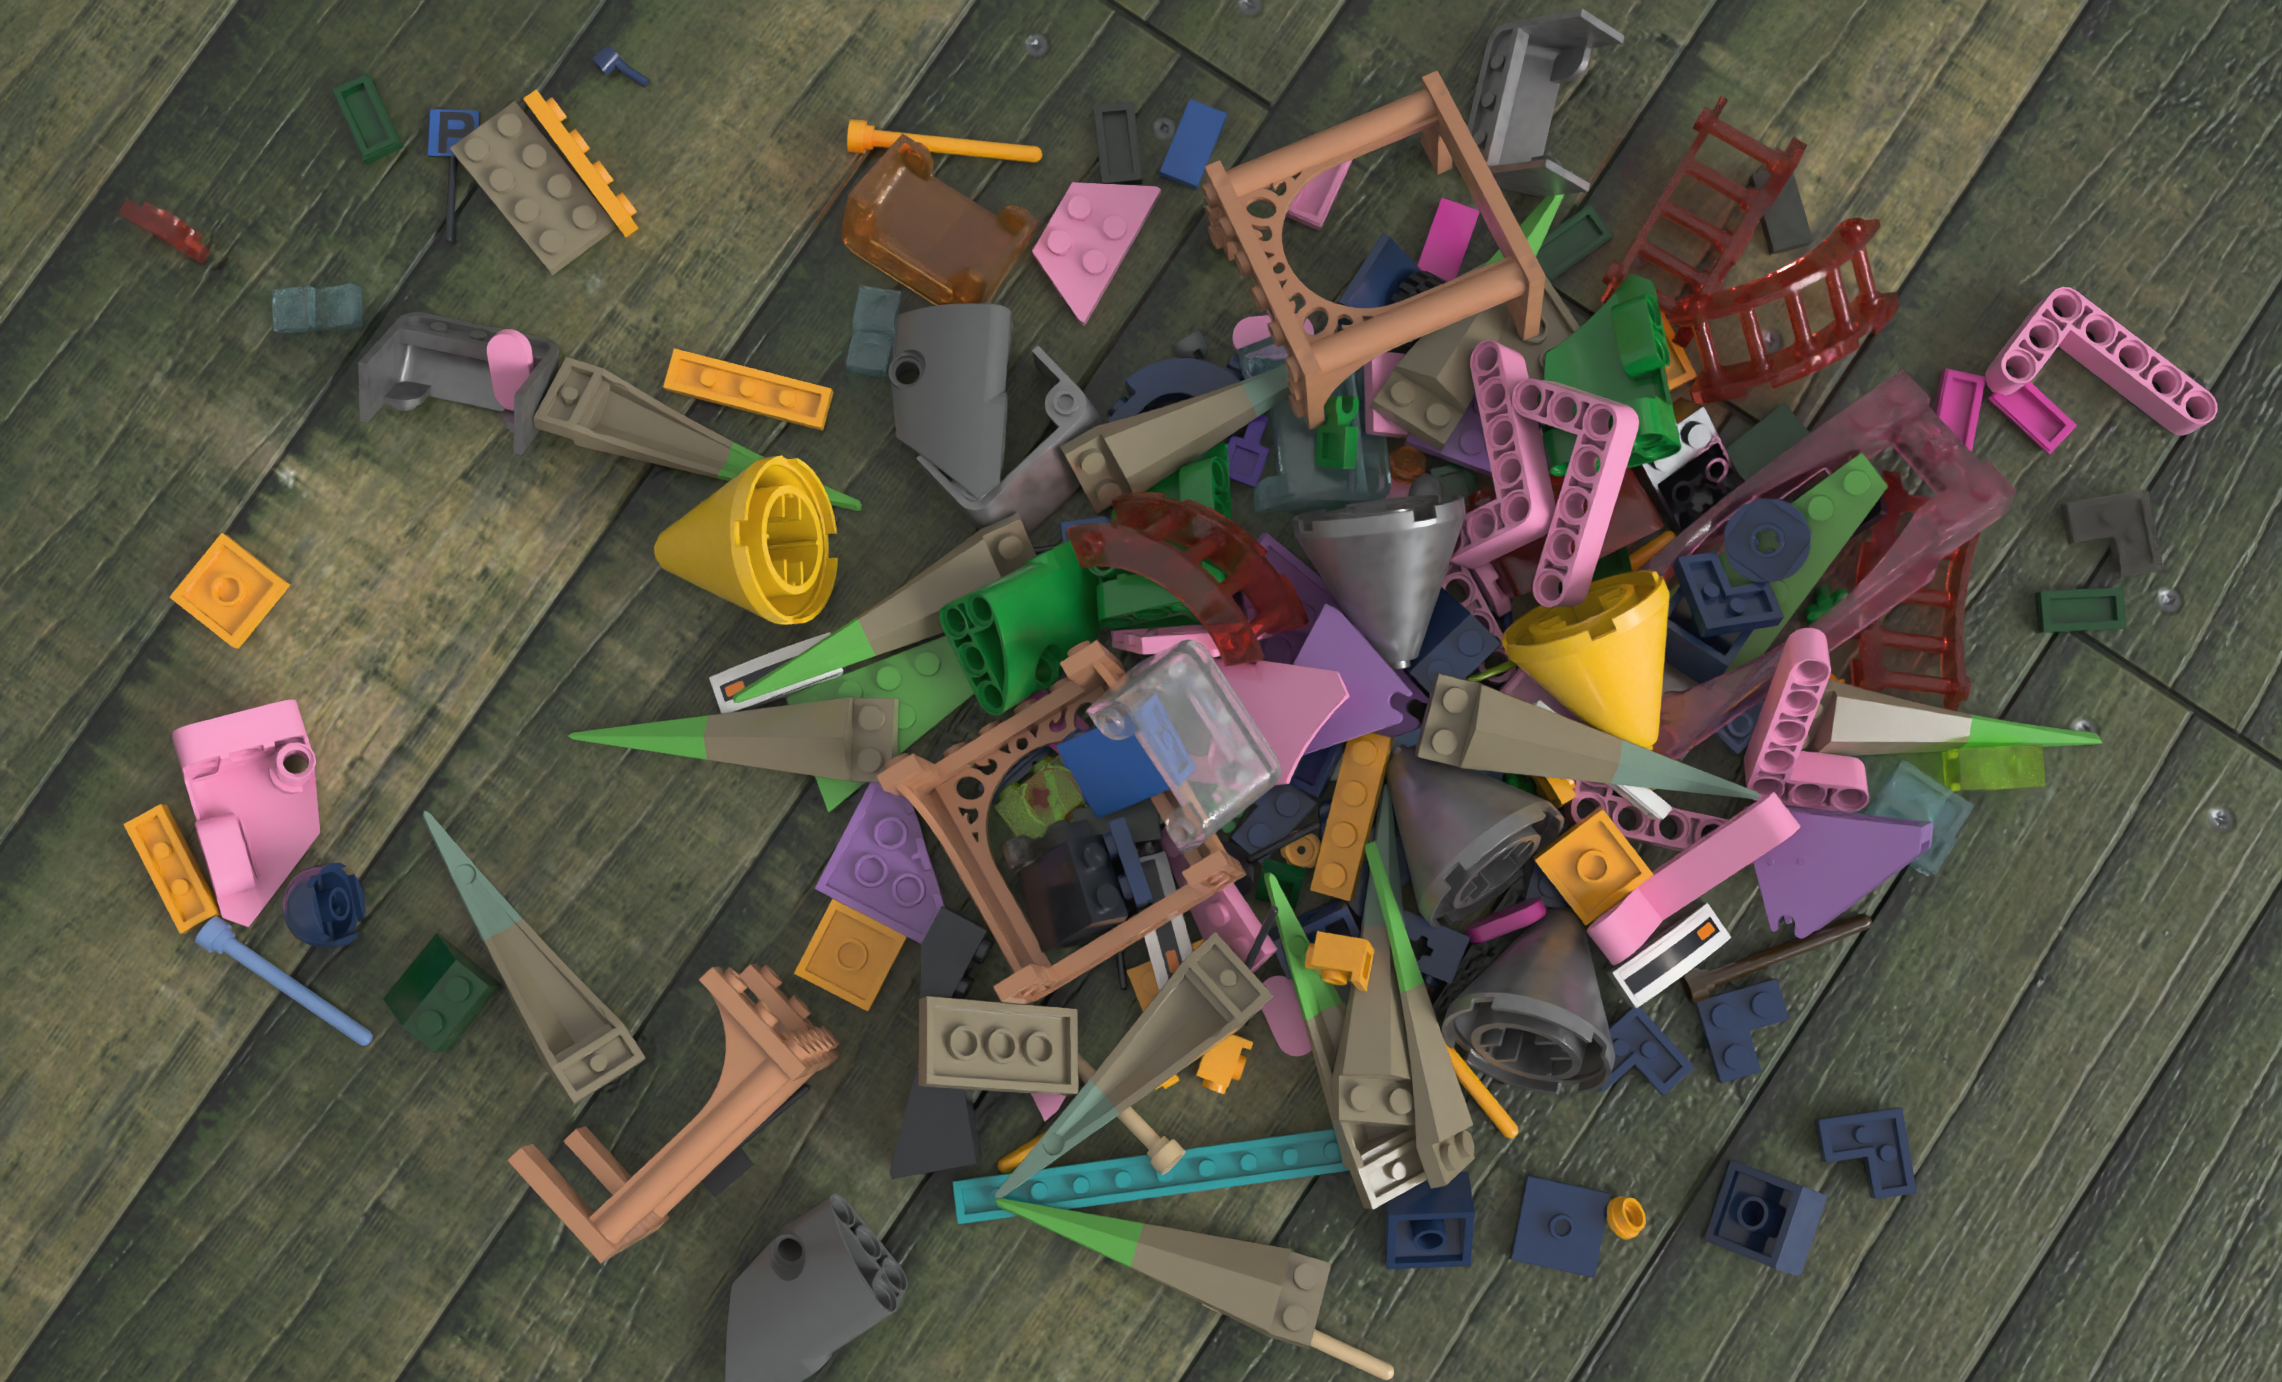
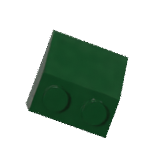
(440, 994)

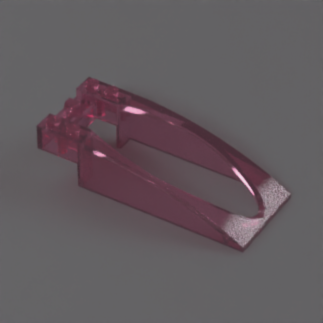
(1966, 502)

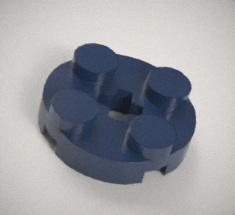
(1743, 544)

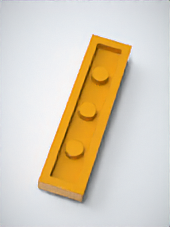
(592, 174)
(748, 389)
(1351, 815)

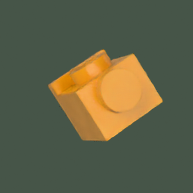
(1341, 959)
(1223, 1063)

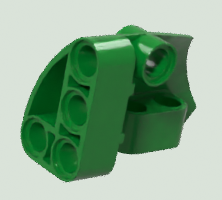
(1623, 359)
(1137, 602)
(1022, 627)

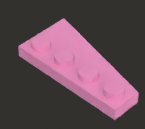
(1222, 913)

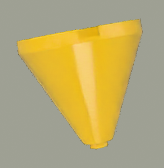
(759, 542)
(1602, 654)

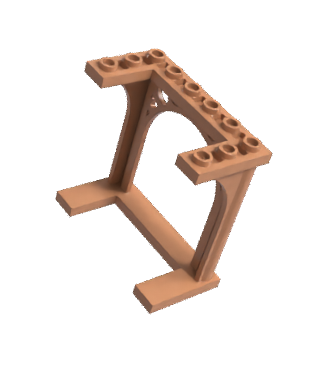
(1325, 360)
(935, 796)
(766, 1060)

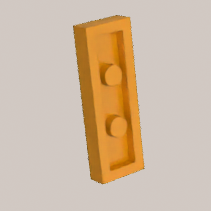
(173, 868)

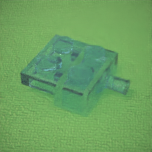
(1916, 796)

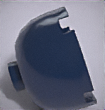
(324, 906)

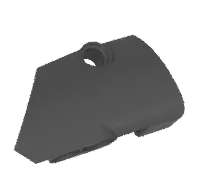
(959, 401)
(809, 1297)

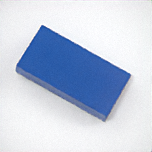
(1193, 144)

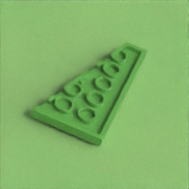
(1833, 514)
(928, 690)

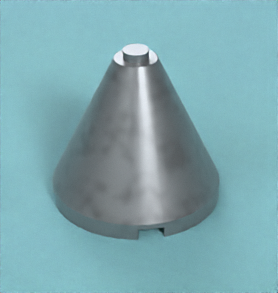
(1385, 565)
(1463, 833)
(1537, 1012)

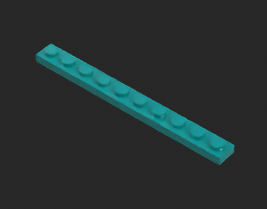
(1136, 1178)

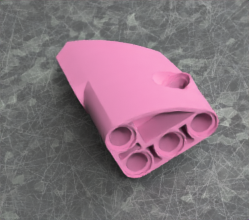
(1286, 704)
(246, 805)

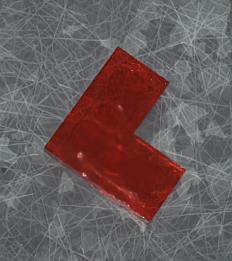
(166, 228)

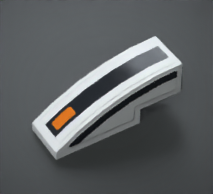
(736, 678)
(1169, 943)
(1668, 956)

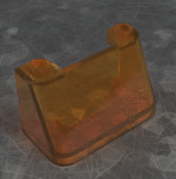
(930, 232)

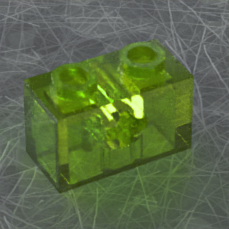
(1994, 768)
(1017, 799)

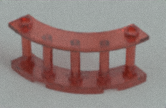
(1729, 244)
(1809, 352)
(1136, 545)
(1868, 669)

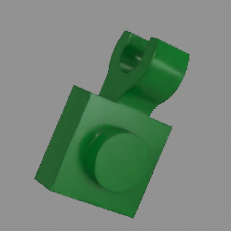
(1337, 439)

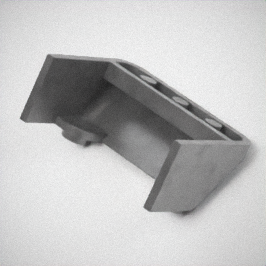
(1519, 94)
(450, 362)
(1044, 477)

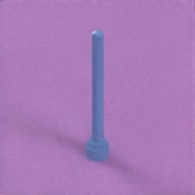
(218, 937)

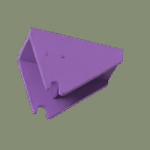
(1376, 692)
(1834, 864)

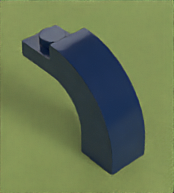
(1169, 382)

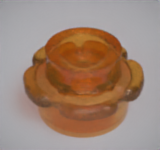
(1406, 471)

